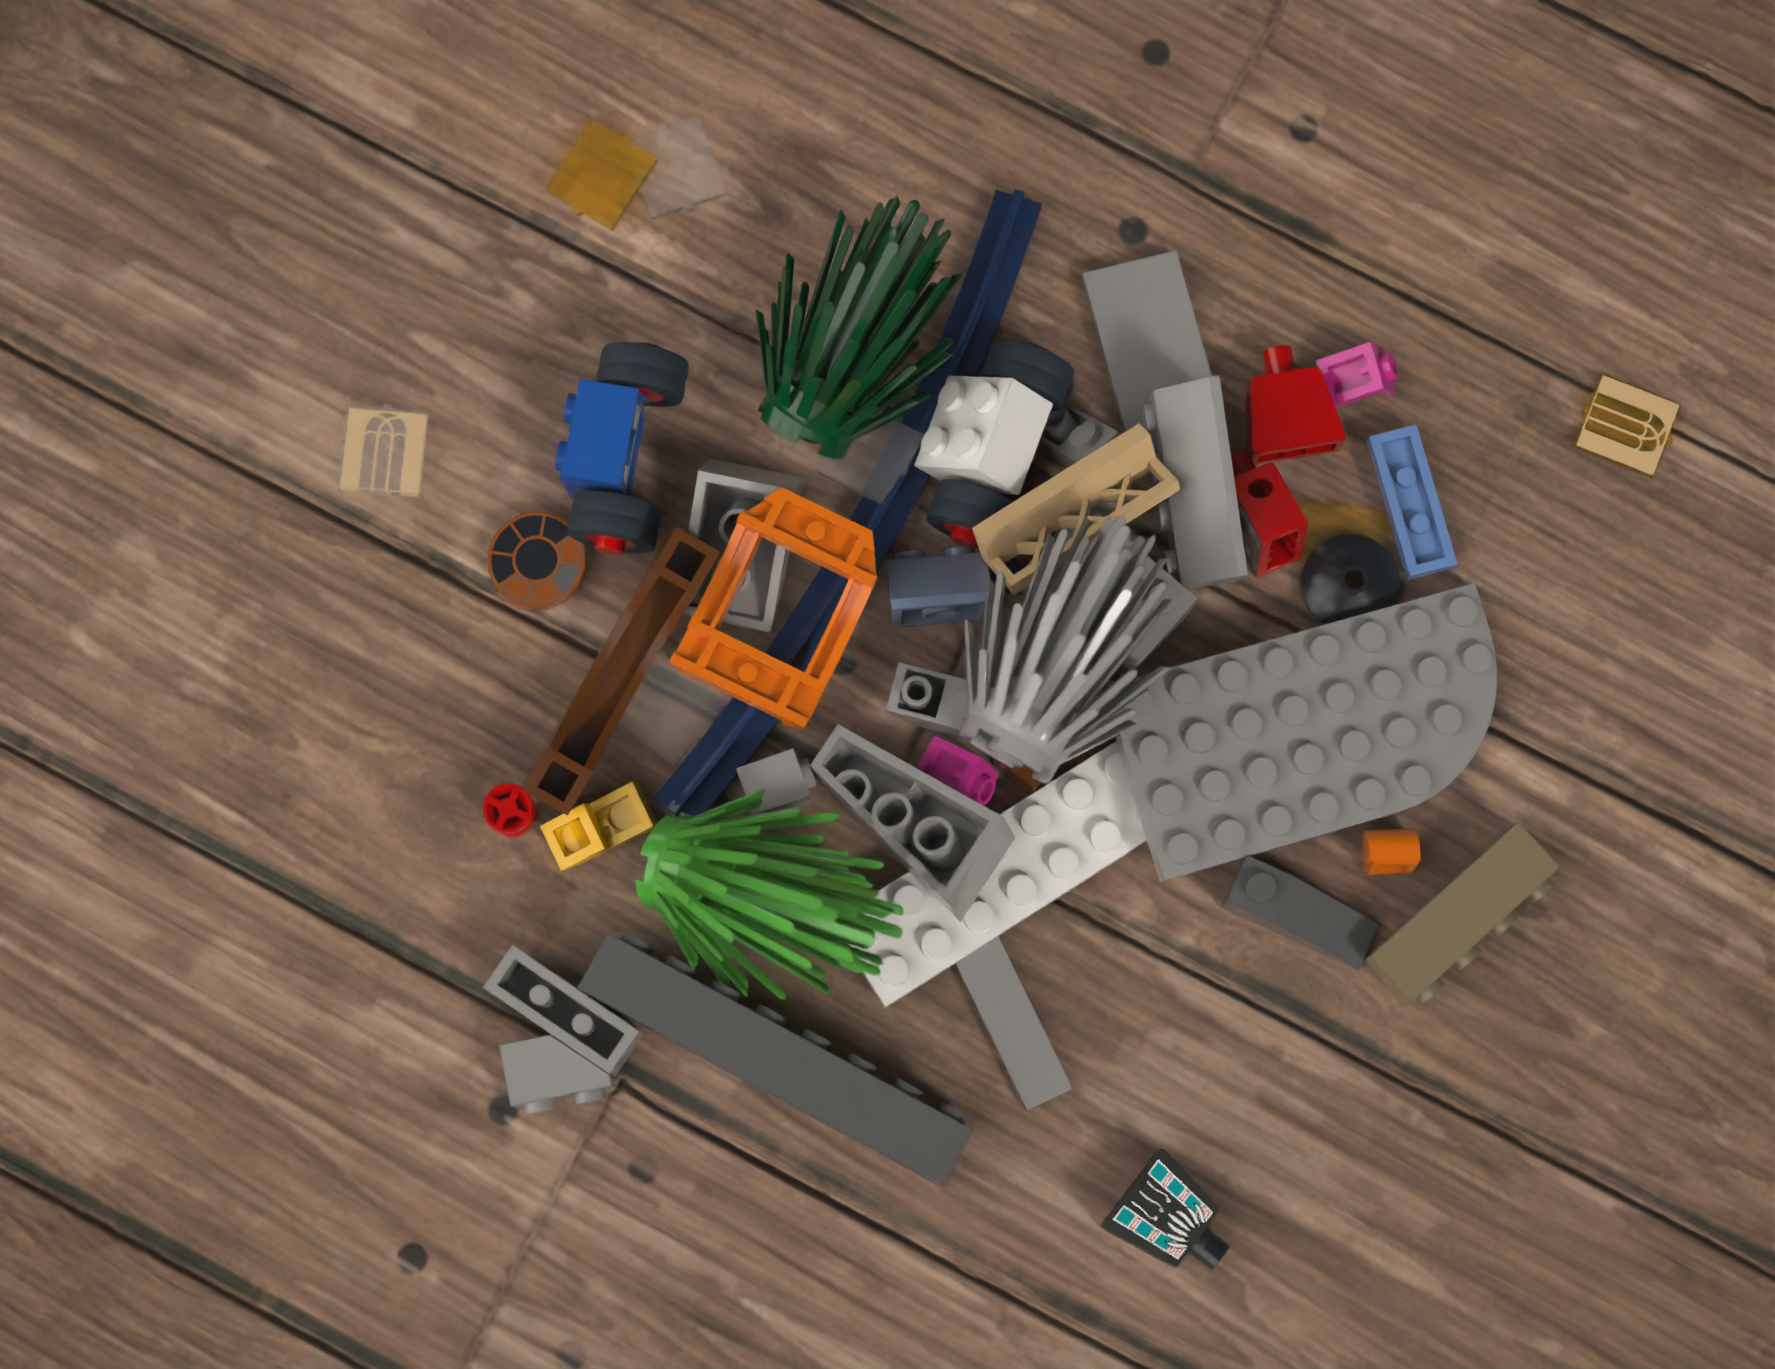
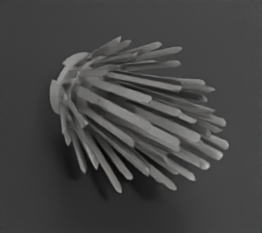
(1048, 687)

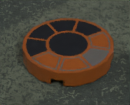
(536, 561)

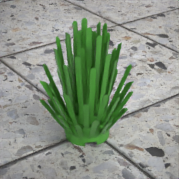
(721, 892)

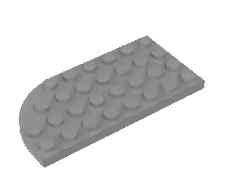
(1309, 731)

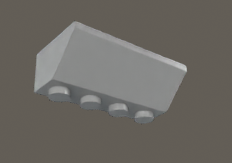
(1204, 514)

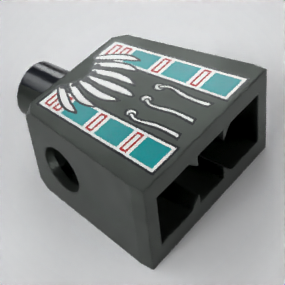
(1167, 1215)

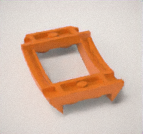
(746, 671)

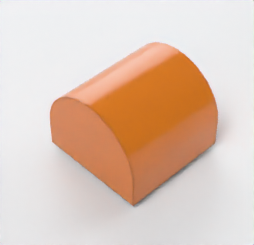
(1390, 851)

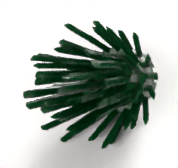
(854, 332)

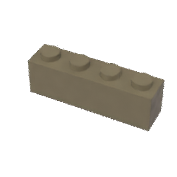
(1462, 914)

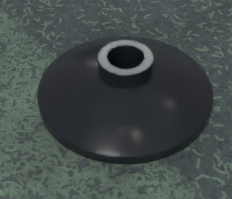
(1325, 571)

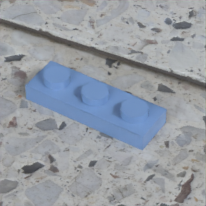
(1411, 502)

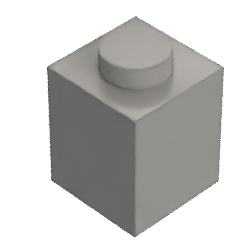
(782, 777)

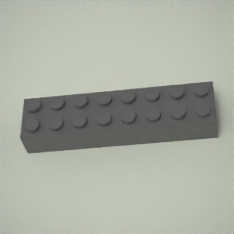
(775, 1059)

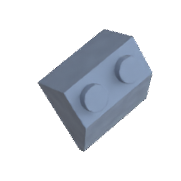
(937, 587)

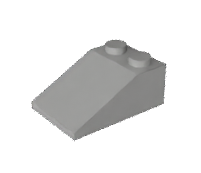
(719, 497)

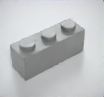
(563, 1011)

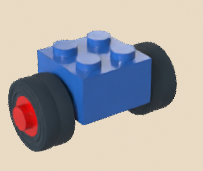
(605, 445)

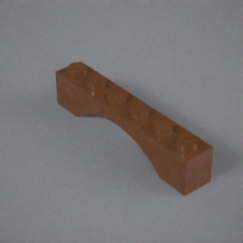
(619, 669)

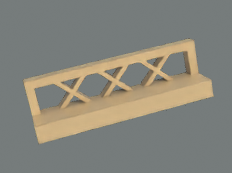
(1068, 497)

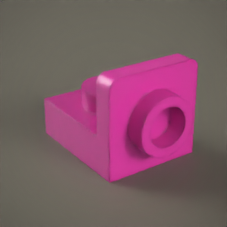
(1359, 373)
(959, 770)

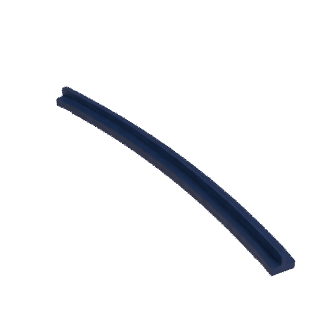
(973, 326)

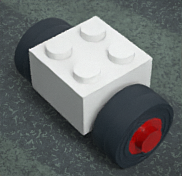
(989, 434)

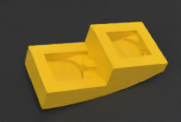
(599, 826)

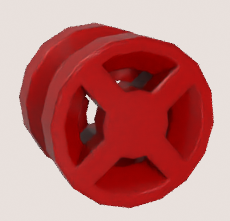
(501, 805)

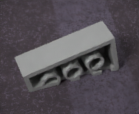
(923, 822)

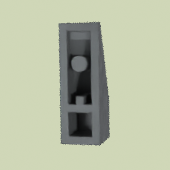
(1299, 912)

